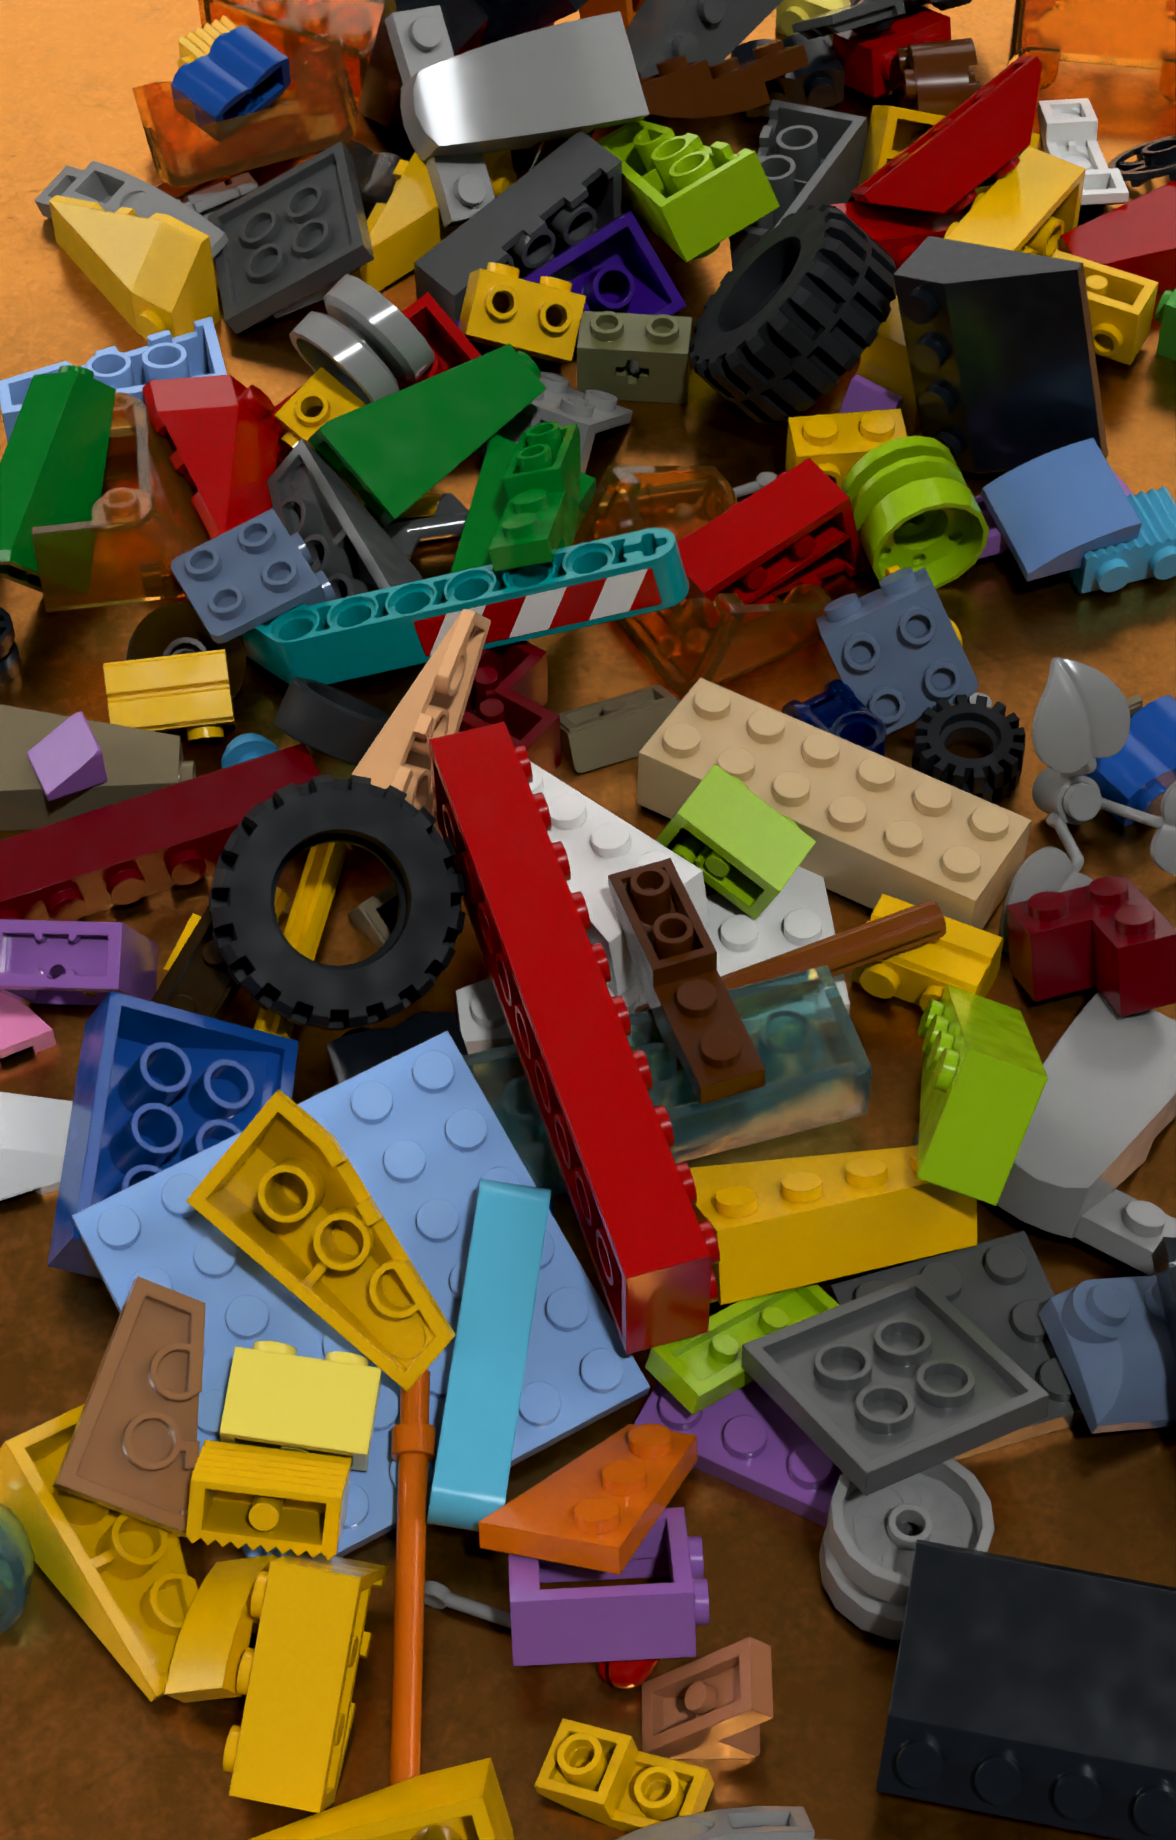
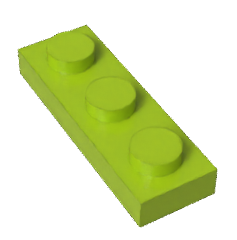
(709, 1364)

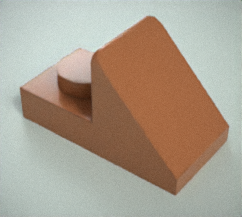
(710, 1705)

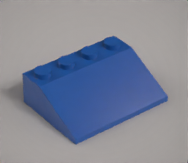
(153, 1094)

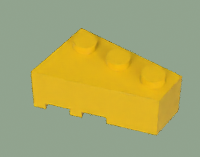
(300, 1680)

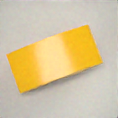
(216, 1632)
(615, 1783)

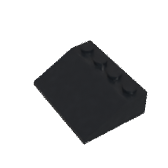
(999, 352)
(1035, 1694)

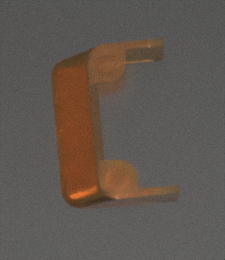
(132, 532)

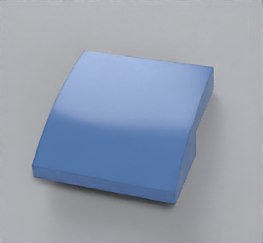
(1060, 509)

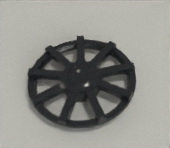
(1157, 158)

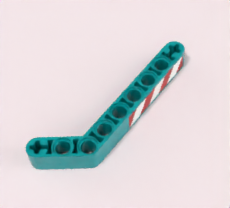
(409, 620)

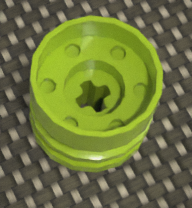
(915, 510)

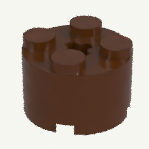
(937, 75)

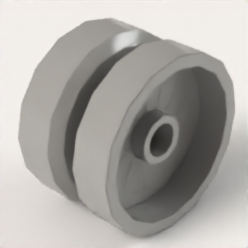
(362, 341)
(874, 1537)

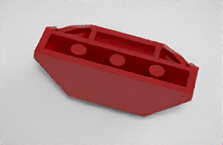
(962, 148)

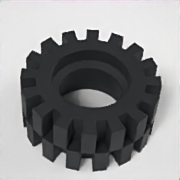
(976, 727)

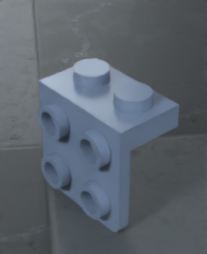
(249, 577)
(897, 648)

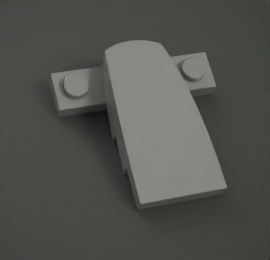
(506, 95)
(1093, 1128)

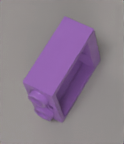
(64, 959)
(612, 1620)

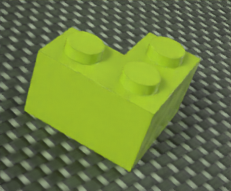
(736, 841)

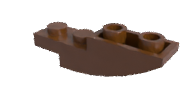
(703, 91)
(683, 983)

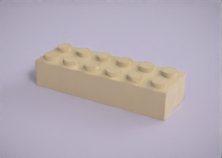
(870, 816)

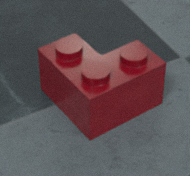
(513, 690)
(1097, 939)

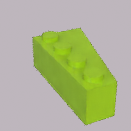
(686, 189)
(975, 1092)

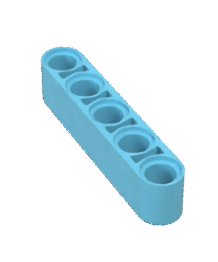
(489, 1354)

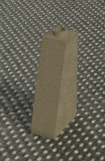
(132, 757)

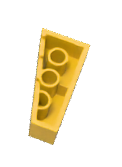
(825, 1218)

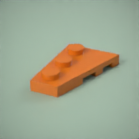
(598, 1504)

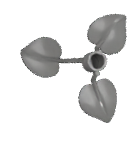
(1073, 724)

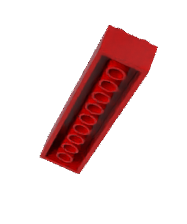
(574, 1043)

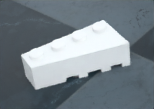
(601, 846)

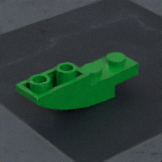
(541, 496)

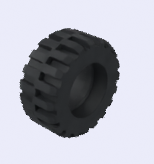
(794, 314)
(356, 815)

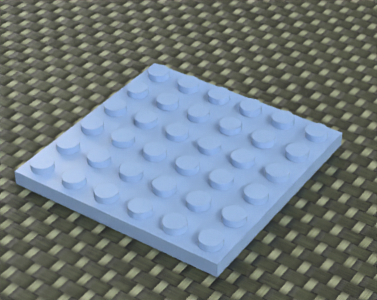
(421, 1148)

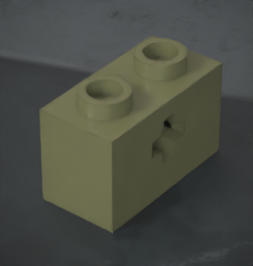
(635, 356)

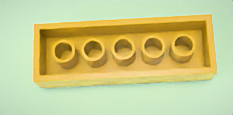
(1018, 213)

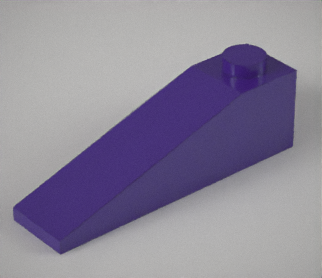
(613, 271)

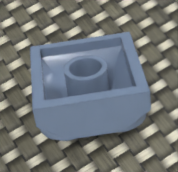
(1115, 1352)

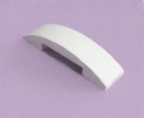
(1070, 134)

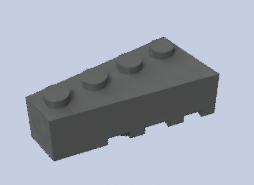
(691, 28)
(808, 160)
(528, 222)

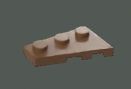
(141, 1414)

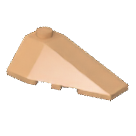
(427, 711)

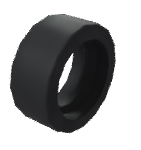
(329, 720)

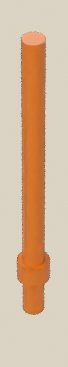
(413, 1447)

